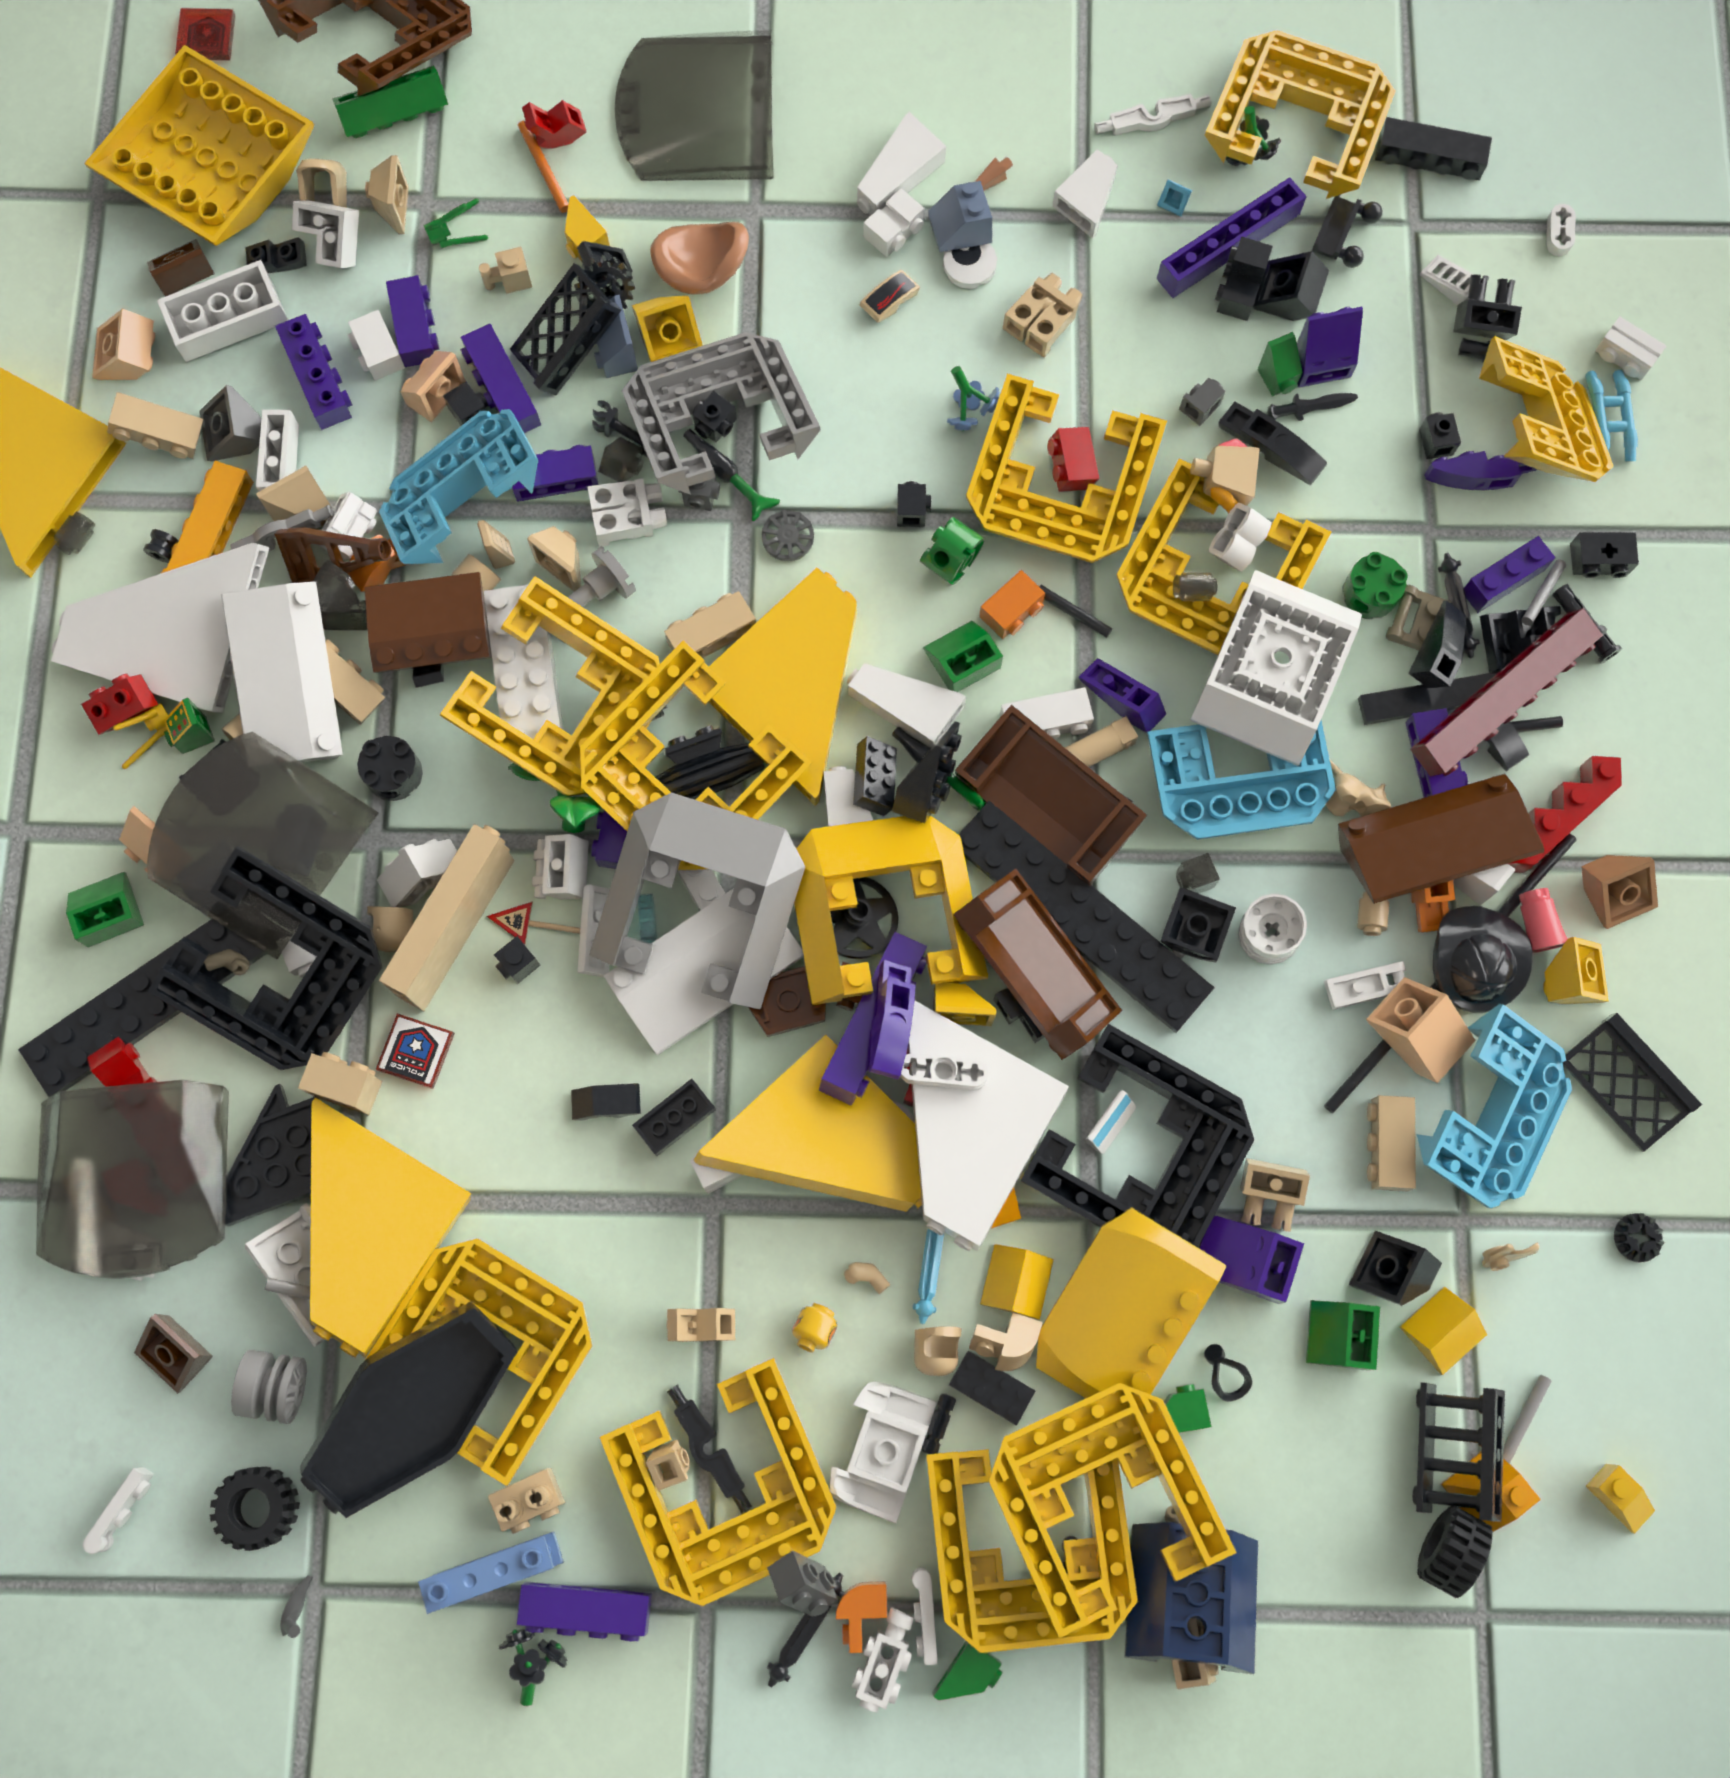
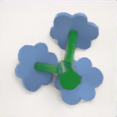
(969, 397)

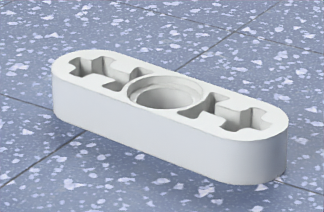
(966, 1063)

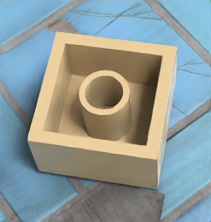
(340, 1084)

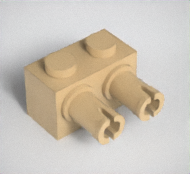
(1274, 1182)
(526, 1500)

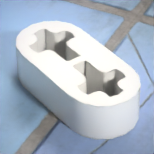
(1555, 229)

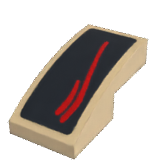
(888, 295)

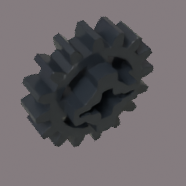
(605, 273)

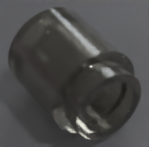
(74, 533)
(1194, 586)

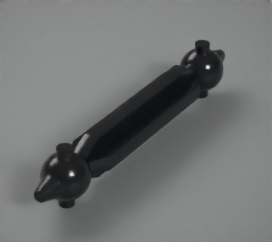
(1458, 599)
(798, 1641)

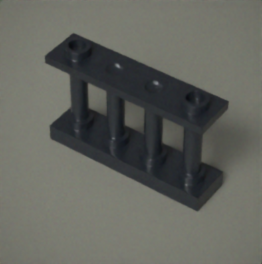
(1489, 1438)

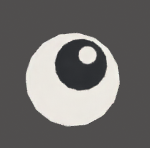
(970, 265)

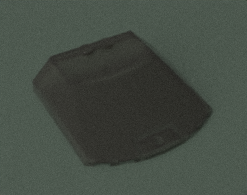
(698, 107)
(271, 808)
(131, 1177)

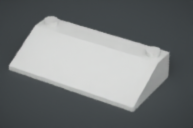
(283, 669)
(668, 997)

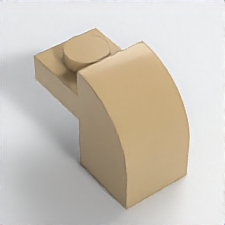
(700, 1325)
(1011, 1347)

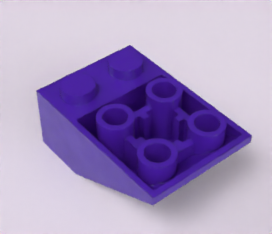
(1329, 346)
(1254, 1258)

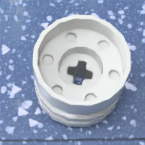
(1272, 912)

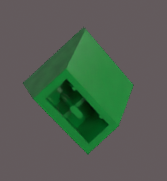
(964, 656)
(103, 910)
(1343, 1335)

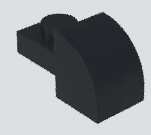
(1013, 1010)

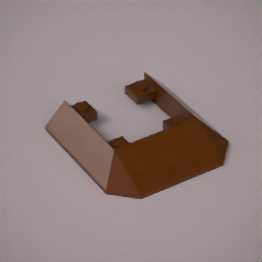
(423, 33)

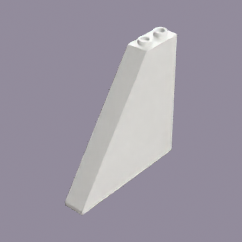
(164, 628)
(974, 1139)

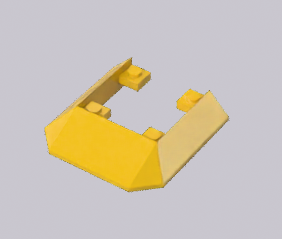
(1315, 78)
(1001, 485)
(1152, 564)
(612, 668)
(622, 747)
(870, 849)
(522, 1304)
(1074, 1441)
(719, 1560)
(1011, 1613)

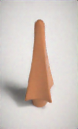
(994, 173)

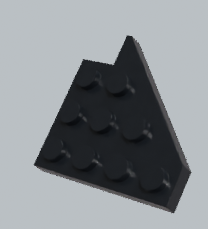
(273, 1160)

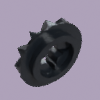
(1629, 1246)

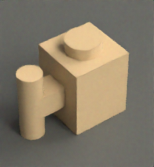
(510, 270)

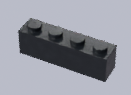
(1433, 148)

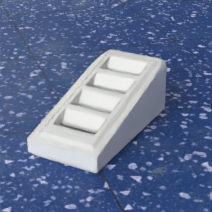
(1450, 290)

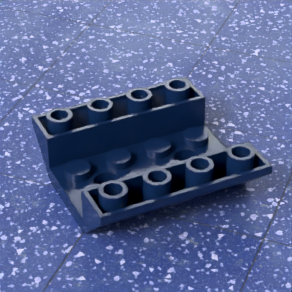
(1218, 1596)

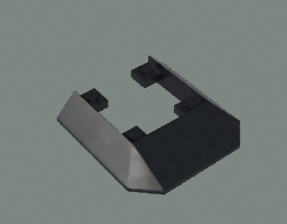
(271, 1025)
(1202, 1167)

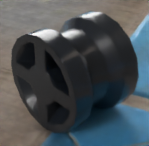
(160, 545)

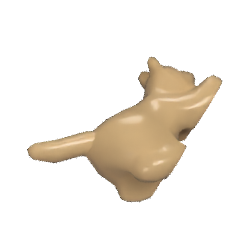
(1355, 795)

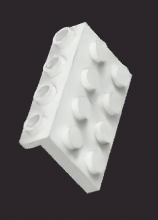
(286, 1256)

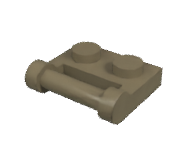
(1424, 617)

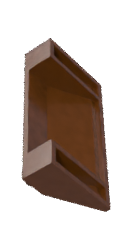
(1050, 794)
(1439, 838)
(1038, 964)

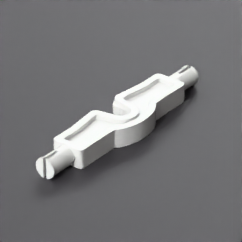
(1139, 119)

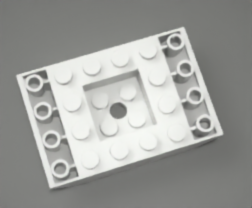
(1272, 702)

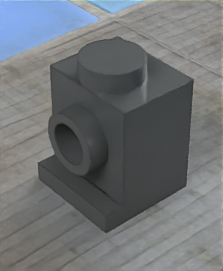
(1202, 400)

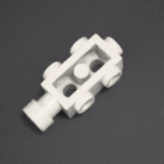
(884, 1668)

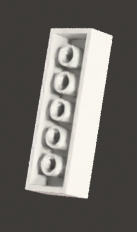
(521, 672)

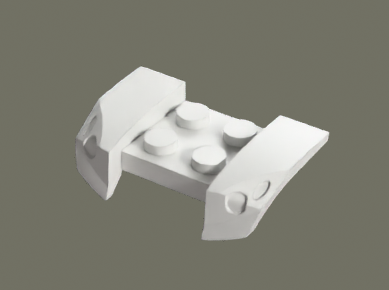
(884, 1450)

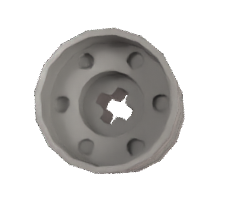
(269, 1386)

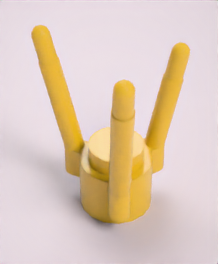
(154, 720)

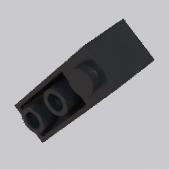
(1442, 649)

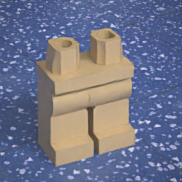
(1042, 314)

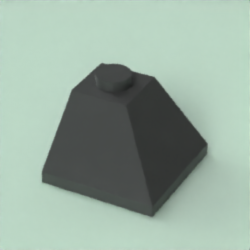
(229, 426)

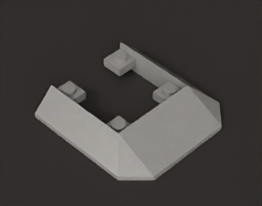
(736, 368)
(719, 840)

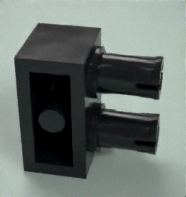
(1488, 318)

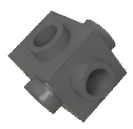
(702, 494)

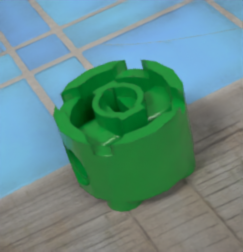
(952, 550)
(1374, 585)

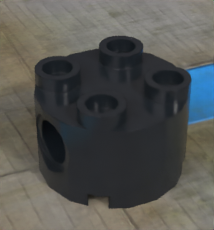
(389, 768)

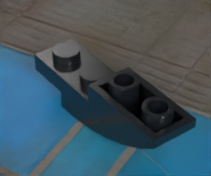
(1275, 440)

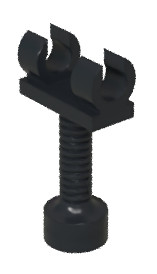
(613, 424)

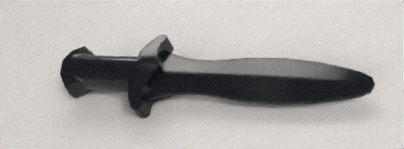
(1301, 406)

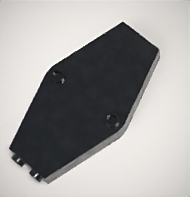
(407, 1410)

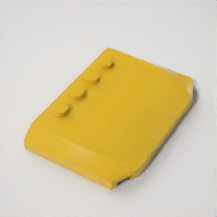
(1126, 1307)

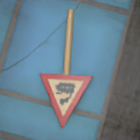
(517, 921)

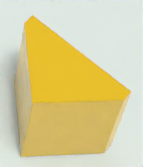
(1017, 1281)
(1444, 1329)

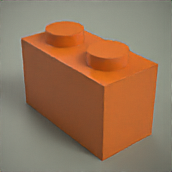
(1012, 605)

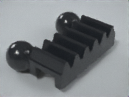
(1336, 228)

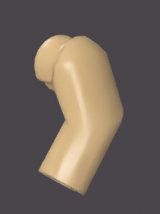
(866, 1272)

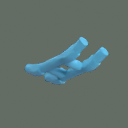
(1623, 401)

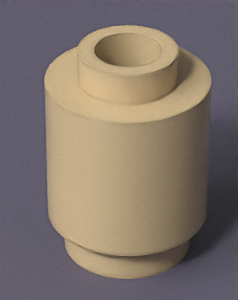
(1372, 917)

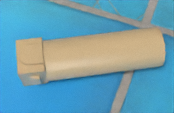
(1105, 742)

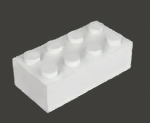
(222, 311)

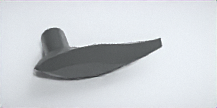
(293, 1609)

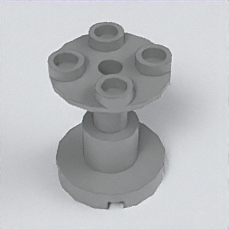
(603, 579)

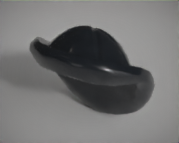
(1481, 958)

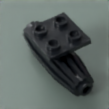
(704, 764)

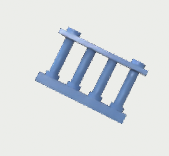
(490, 1572)

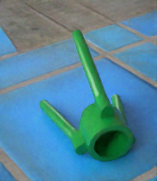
(438, 229)

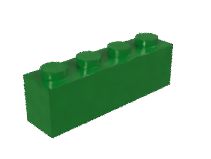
(395, 101)

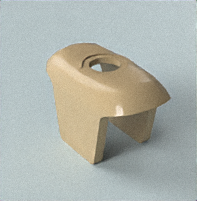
(338, 174)

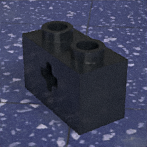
(1604, 554)

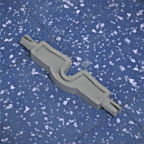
(265, 534)

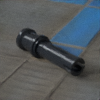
(1605, 646)

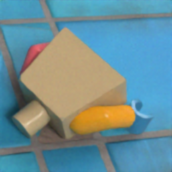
(1229, 473)

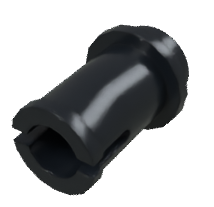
(1473, 349)

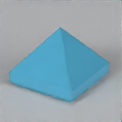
(1174, 197)

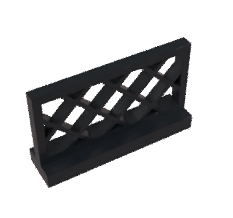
(575, 343)
(1652, 1068)

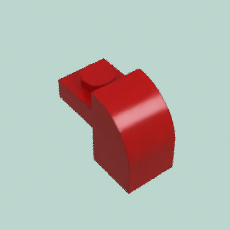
(554, 127)

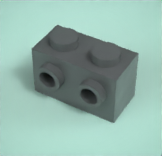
(803, 1584)

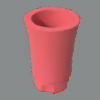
(1541, 920)

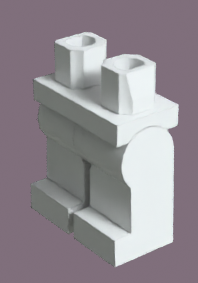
(623, 511)

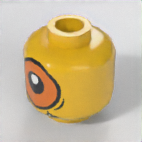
(814, 1327)

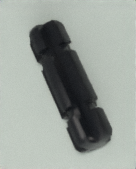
(938, 1424)

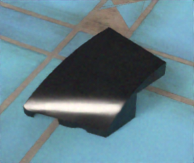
(1508, 636)

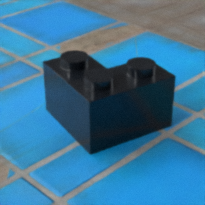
(1243, 274)

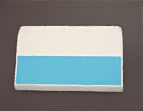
(1111, 1122)

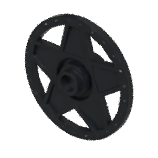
(863, 919)

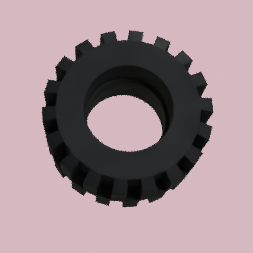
(229, 1501)
(1455, 1551)

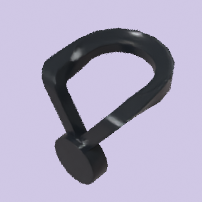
(1215, 1355)

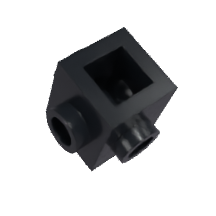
(714, 417)

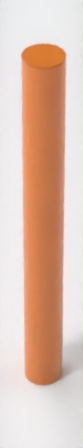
(544, 168)

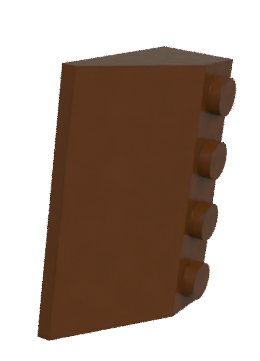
(427, 622)

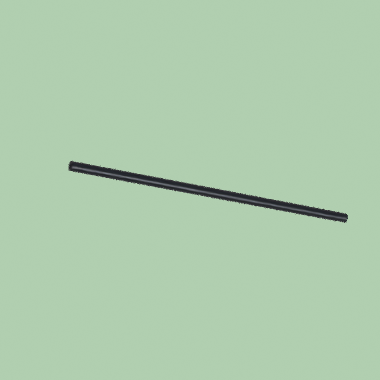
(1507, 909)

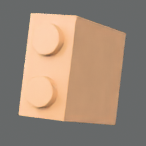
(1422, 1028)

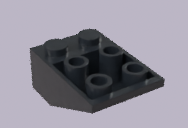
(926, 782)

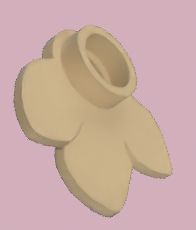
(1500, 1256)

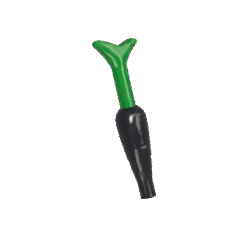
(728, 473)
(918, 749)

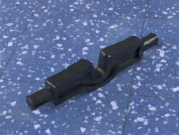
(719, 1462)

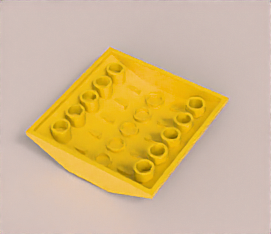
(204, 148)

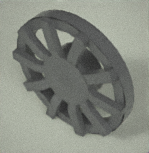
(787, 535)

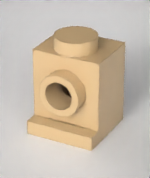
(673, 1462)

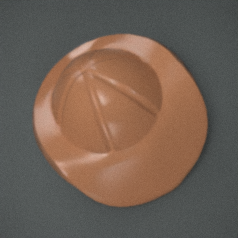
(699, 255)

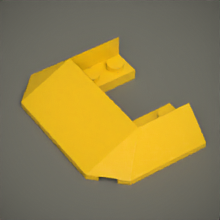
(1560, 425)

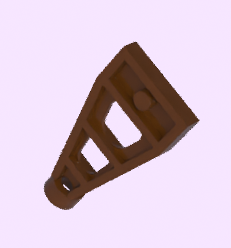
(300, 560)

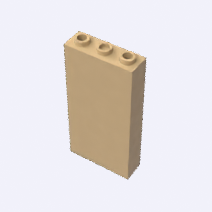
(448, 917)

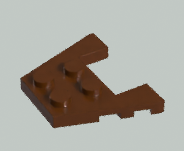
(788, 1004)

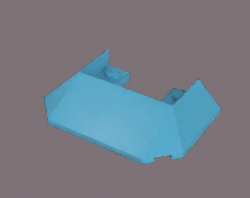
(477, 454)
(1238, 803)
(1518, 1119)

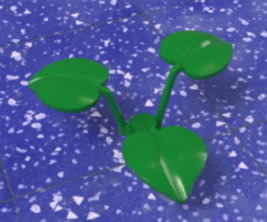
(570, 809)

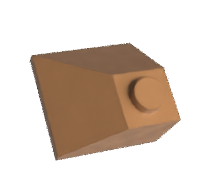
(1620, 887)

